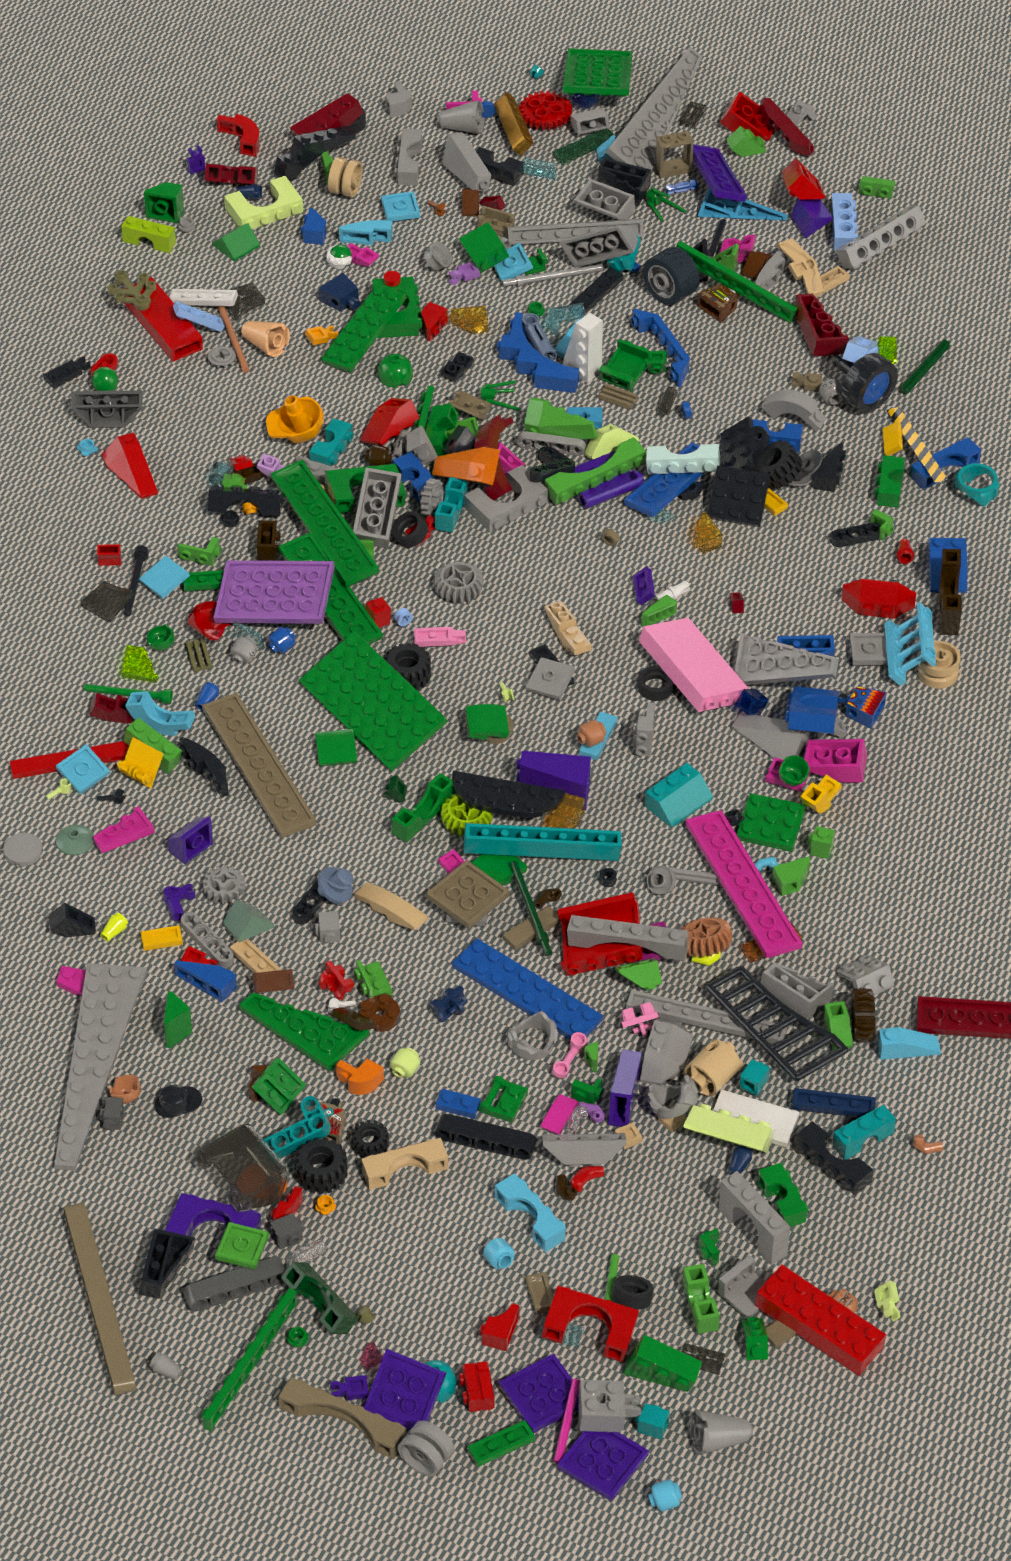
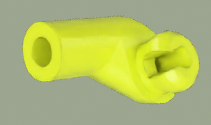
(707, 960)

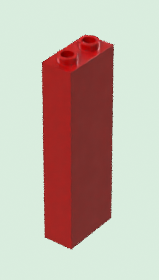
(174, 335)

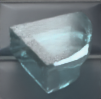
(662, 516)

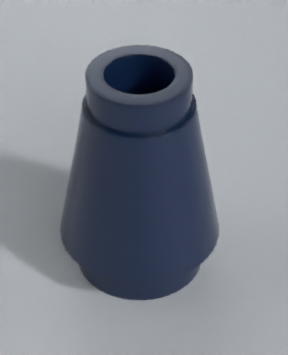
(251, 192)
(740, 1159)

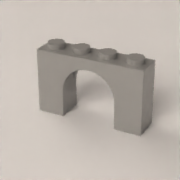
(496, 514)
(740, 1199)

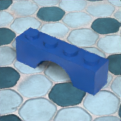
(958, 454)

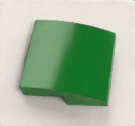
(486, 720)
(336, 747)
(499, 866)
(278, 1085)

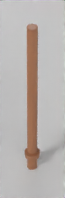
(233, 338)

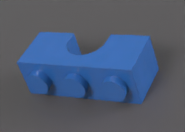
(791, 433)
(413, 470)

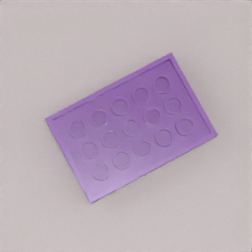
(274, 592)

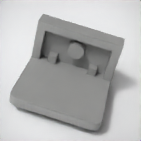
(868, 974)
(741, 1286)

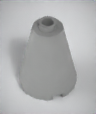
(463, 118)
(717, 1431)

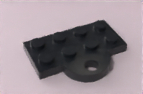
(742, 445)

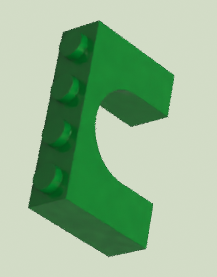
(406, 321)
(341, 481)

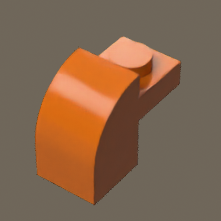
(360, 1080)

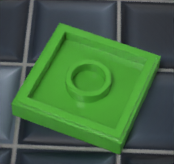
(242, 1245)

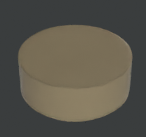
(610, 537)

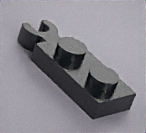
(66, 372)

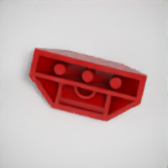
(878, 598)

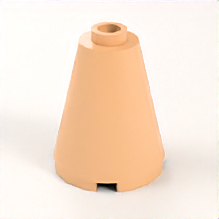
(267, 336)

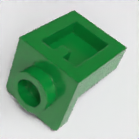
(538, 262)

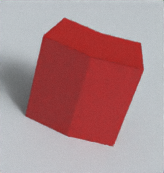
(109, 554)

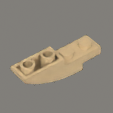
(567, 629)

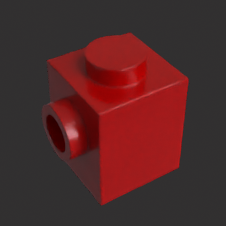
(379, 611)

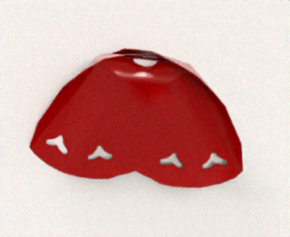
(204, 620)

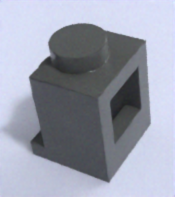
(112, 1113)

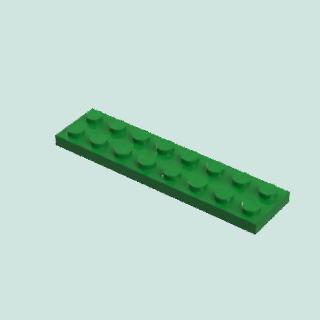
(343, 607)

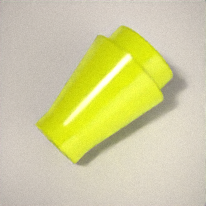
(114, 926)

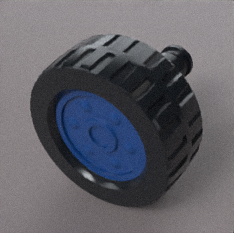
(867, 381)

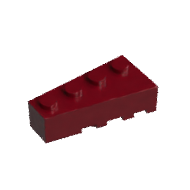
(336, 114)
(818, 328)

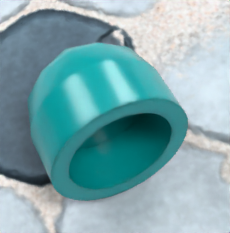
(536, 71)

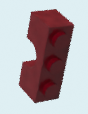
(230, 174)

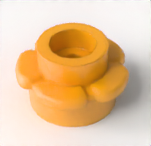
(250, 508)
(325, 1200)

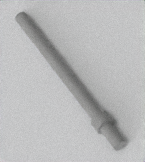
(520, 280)

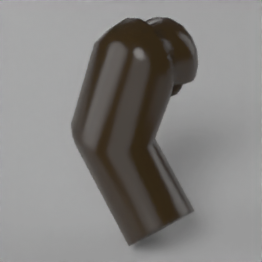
(562, 1189)

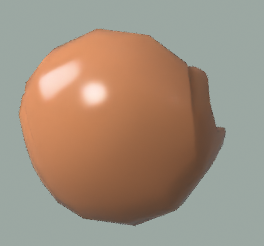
(127, 1088)

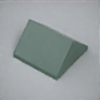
(246, 921)

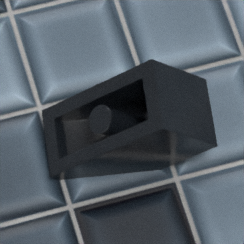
(71, 922)

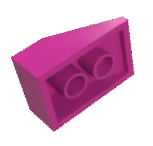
(837, 758)

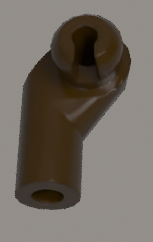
(547, 895)

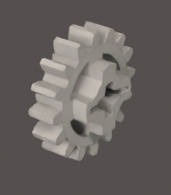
(431, 496)
(224, 884)

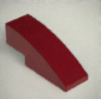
(110, 709)

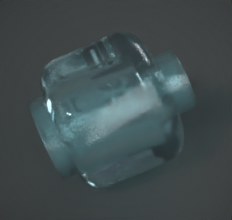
(217, 472)

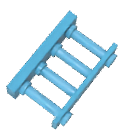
(895, 644)

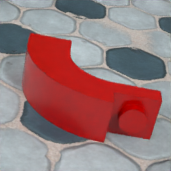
(245, 129)

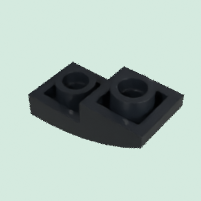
(457, 367)

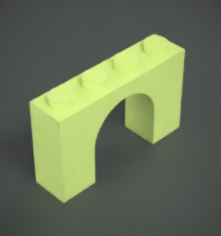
(287, 204)

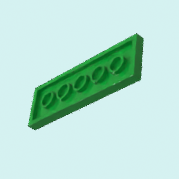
(363, 328)

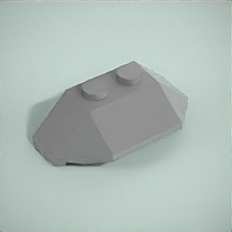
(665, 1051)
(584, 1148)

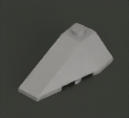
(771, 735)

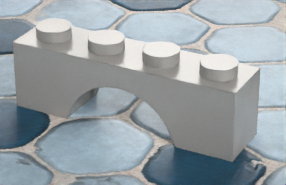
(408, 169)

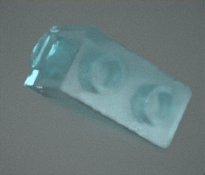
(563, 314)

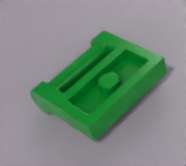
(509, 1102)

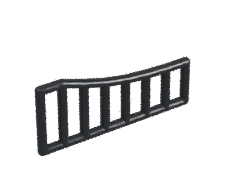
(777, 1006)

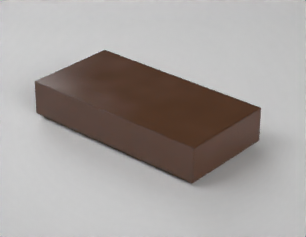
(273, 981)

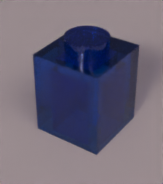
(752, 702)

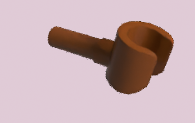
(439, 208)

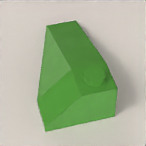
(549, 420)

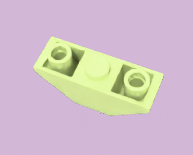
(607, 441)

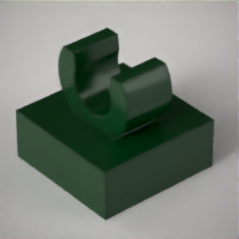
(396, 789)

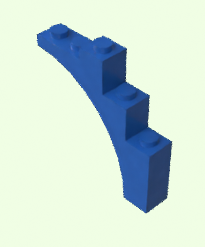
(529, 361)

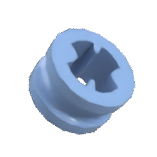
(403, 617)

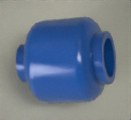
(281, 640)

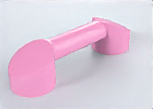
(577, 1045)

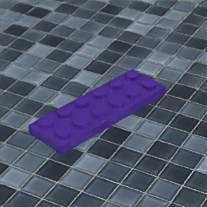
(717, 173)

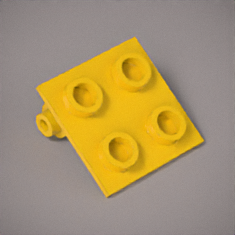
(141, 762)

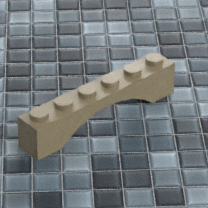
(304, 1400)

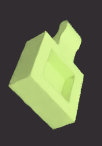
(886, 1297)

